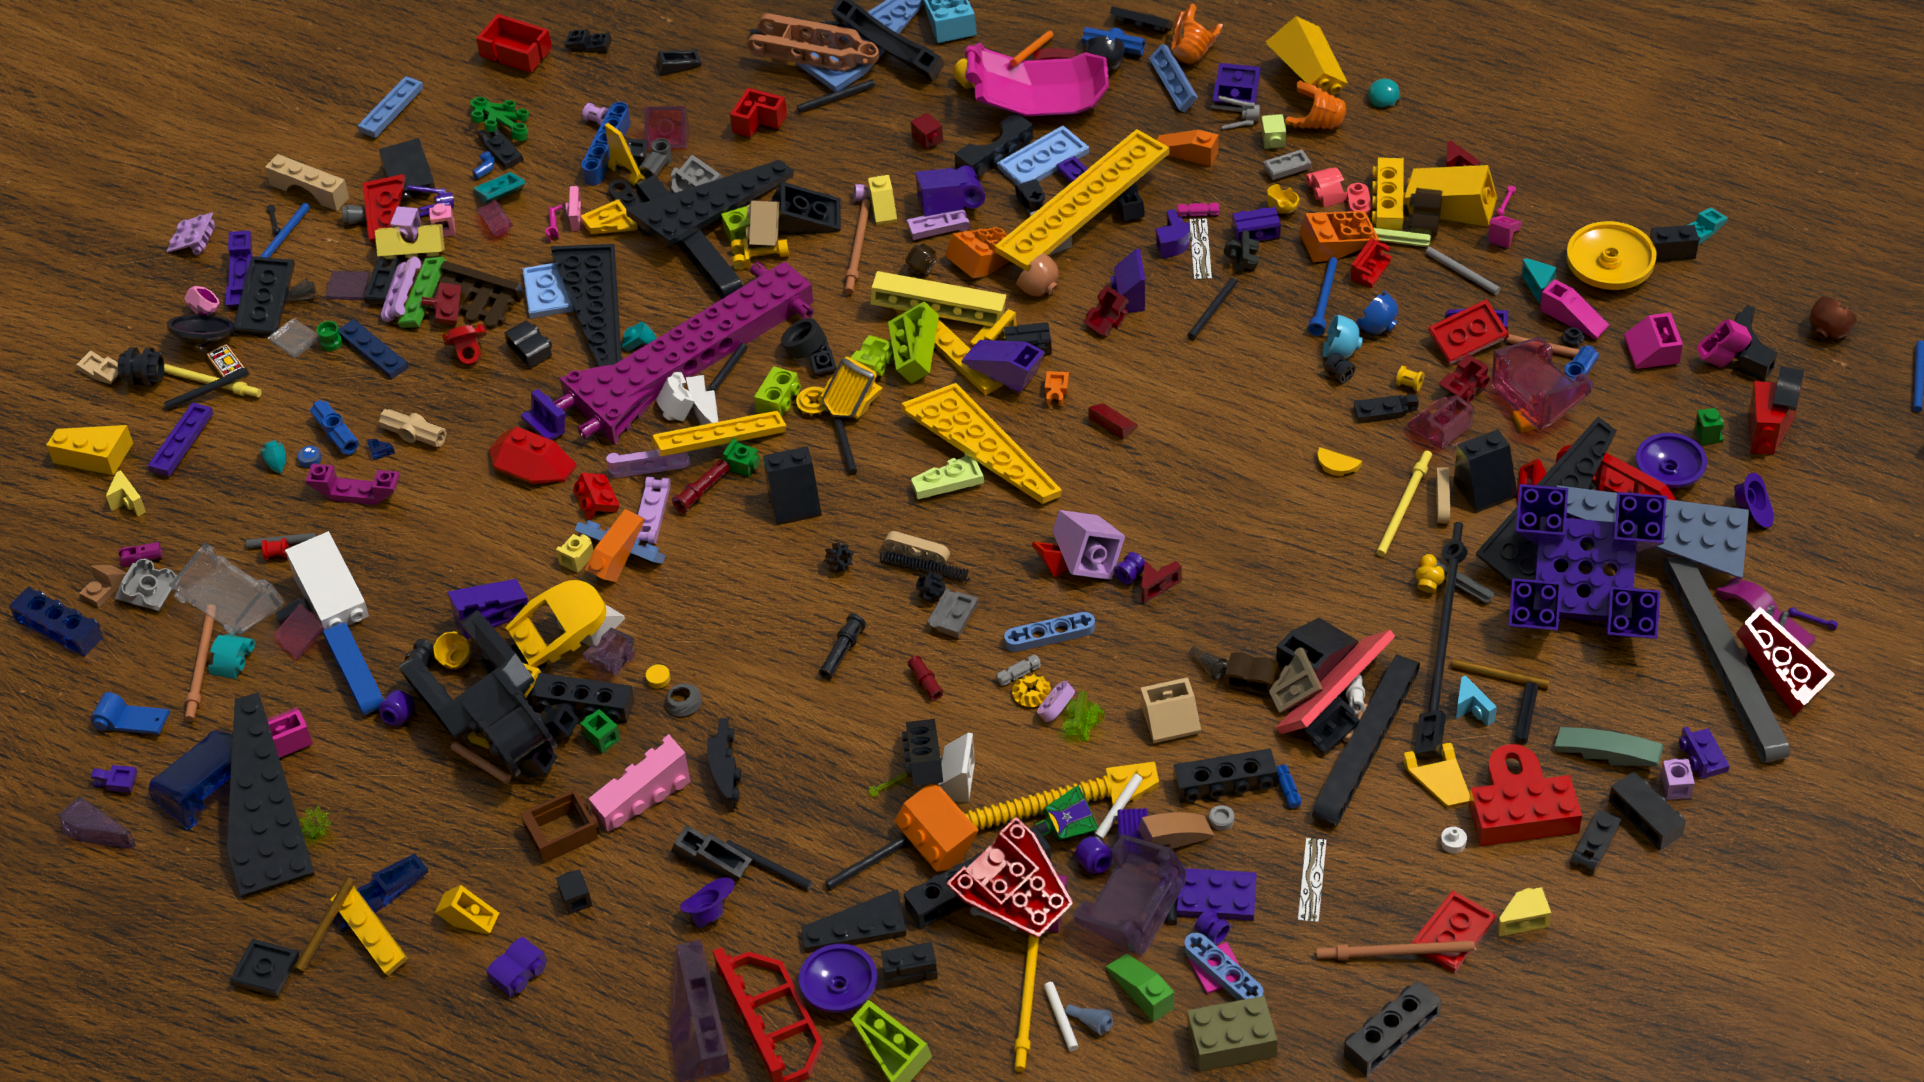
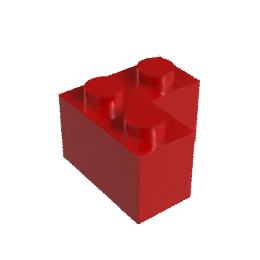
(755, 109)

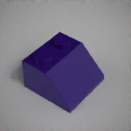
(1130, 281)

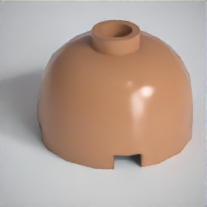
(1040, 277)

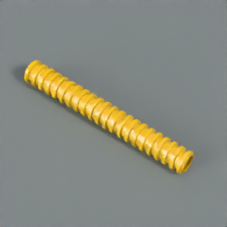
(1035, 804)

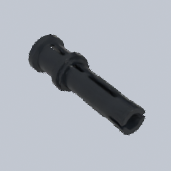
(846, 638)

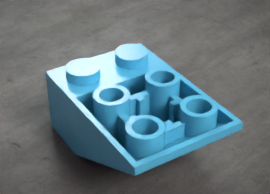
(950, 19)

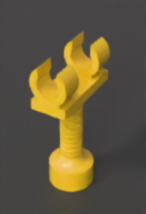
(741, 262)

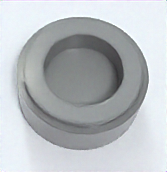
(1221, 818)

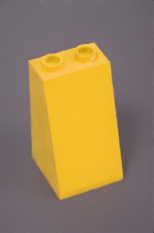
(1308, 55)
(1466, 195)

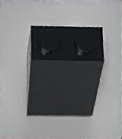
(410, 160)
(1485, 471)
(792, 485)

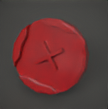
(464, 338)

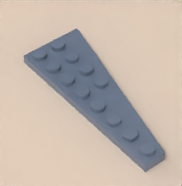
(1692, 530)

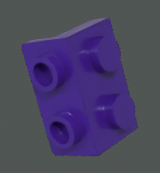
(544, 416)

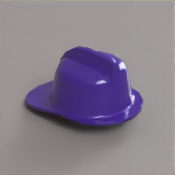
(1753, 497)
(708, 902)

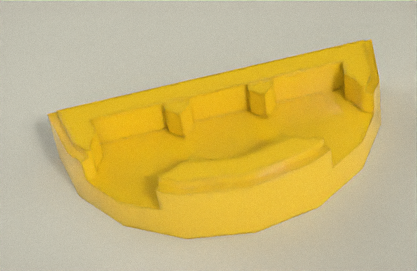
(1337, 463)

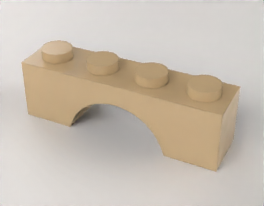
(326, 188)

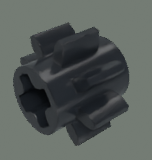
(838, 557)
(930, 586)

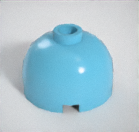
(1342, 337)

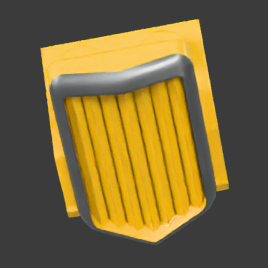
(850, 389)

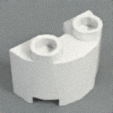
(674, 398)

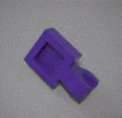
(117, 779)

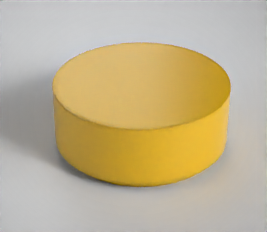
(658, 676)

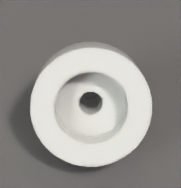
(1453, 840)

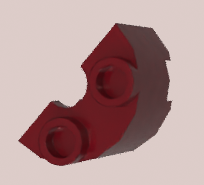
(1108, 313)
(1466, 379)

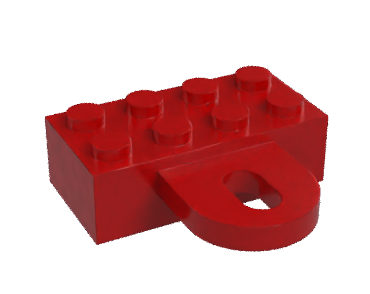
(1523, 803)

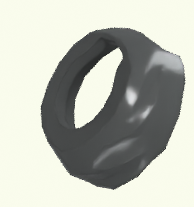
(686, 707)

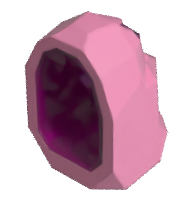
(202, 300)

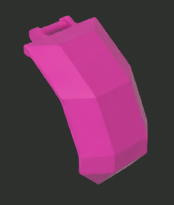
(1037, 85)

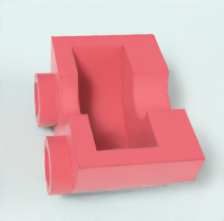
(1327, 186)

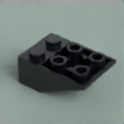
(1322, 644)

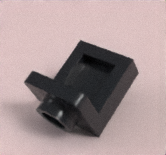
(638, 149)

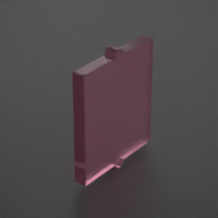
(298, 631)

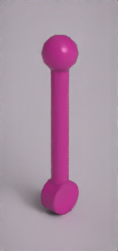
(1511, 190)

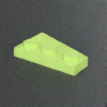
(954, 476)

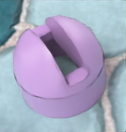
(860, 192)

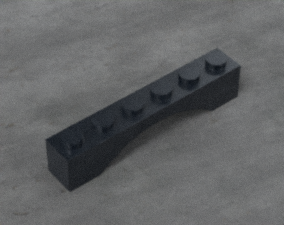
(905, 50)

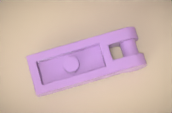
(938, 224)

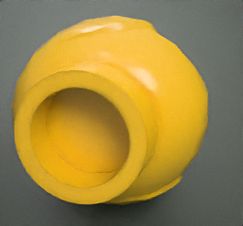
(1429, 575)

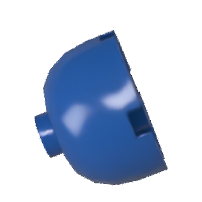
(1379, 315)

